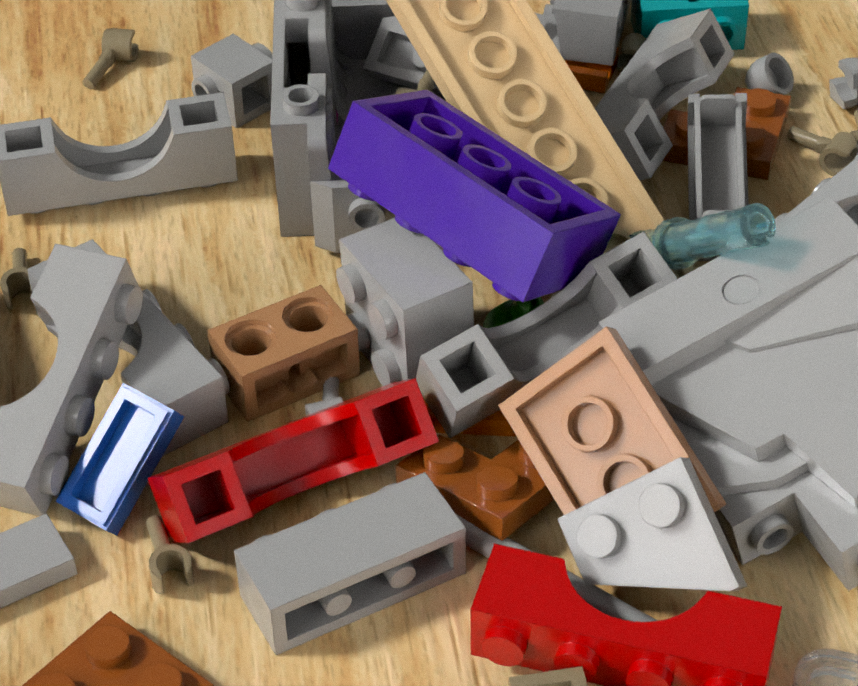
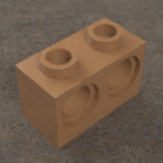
(285, 351)

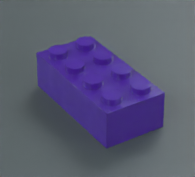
(471, 193)

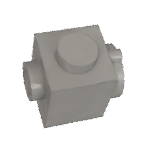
(239, 72)

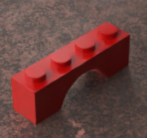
(291, 459)
(538, 621)

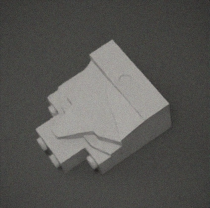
(765, 382)

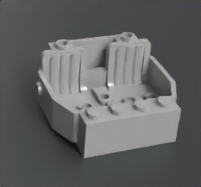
(314, 82)

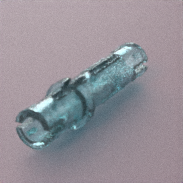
(686, 240)

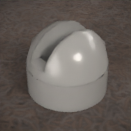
(770, 73)

